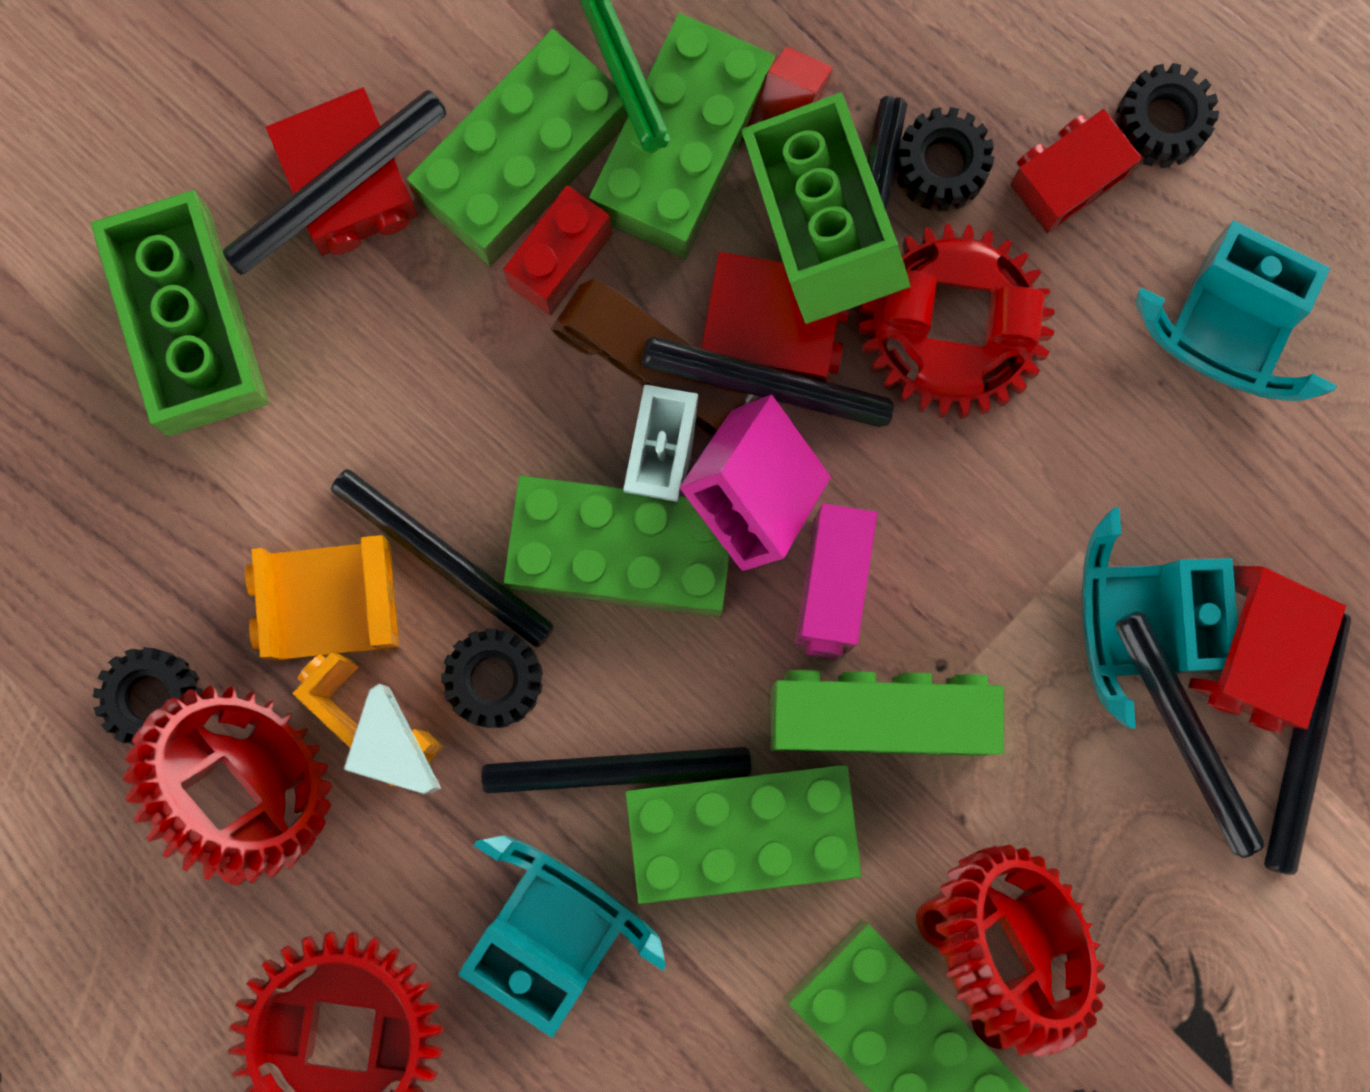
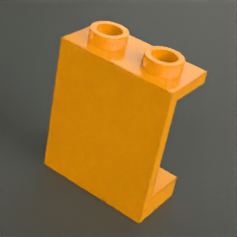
(323, 600)
(322, 679)

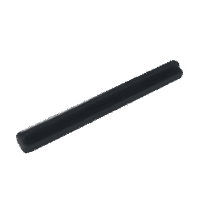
(334, 182)
(765, 380)
(442, 558)
(1189, 734)
(1303, 769)
(616, 770)

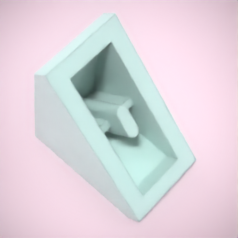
(662, 443)
(387, 747)

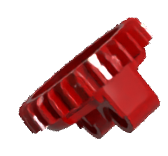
(956, 370)
(178, 751)
(1040, 927)
(285, 1024)

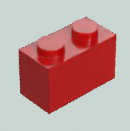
(1074, 169)
(558, 250)

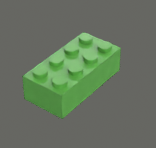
(705, 96)
(520, 147)
(825, 208)
(179, 313)
(614, 548)
(887, 717)
(743, 834)
(893, 1023)

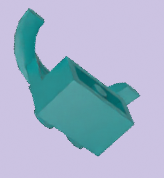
(1242, 314)
(1184, 600)
(549, 937)

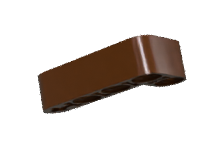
(615, 329)

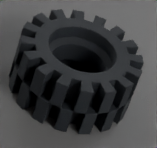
(1183, 92)
(952, 130)
(125, 674)
(459, 674)

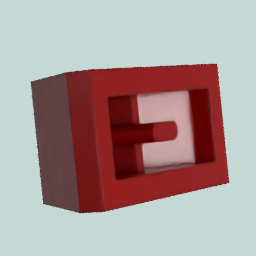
(790, 84)

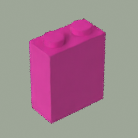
(756, 483)
(835, 581)

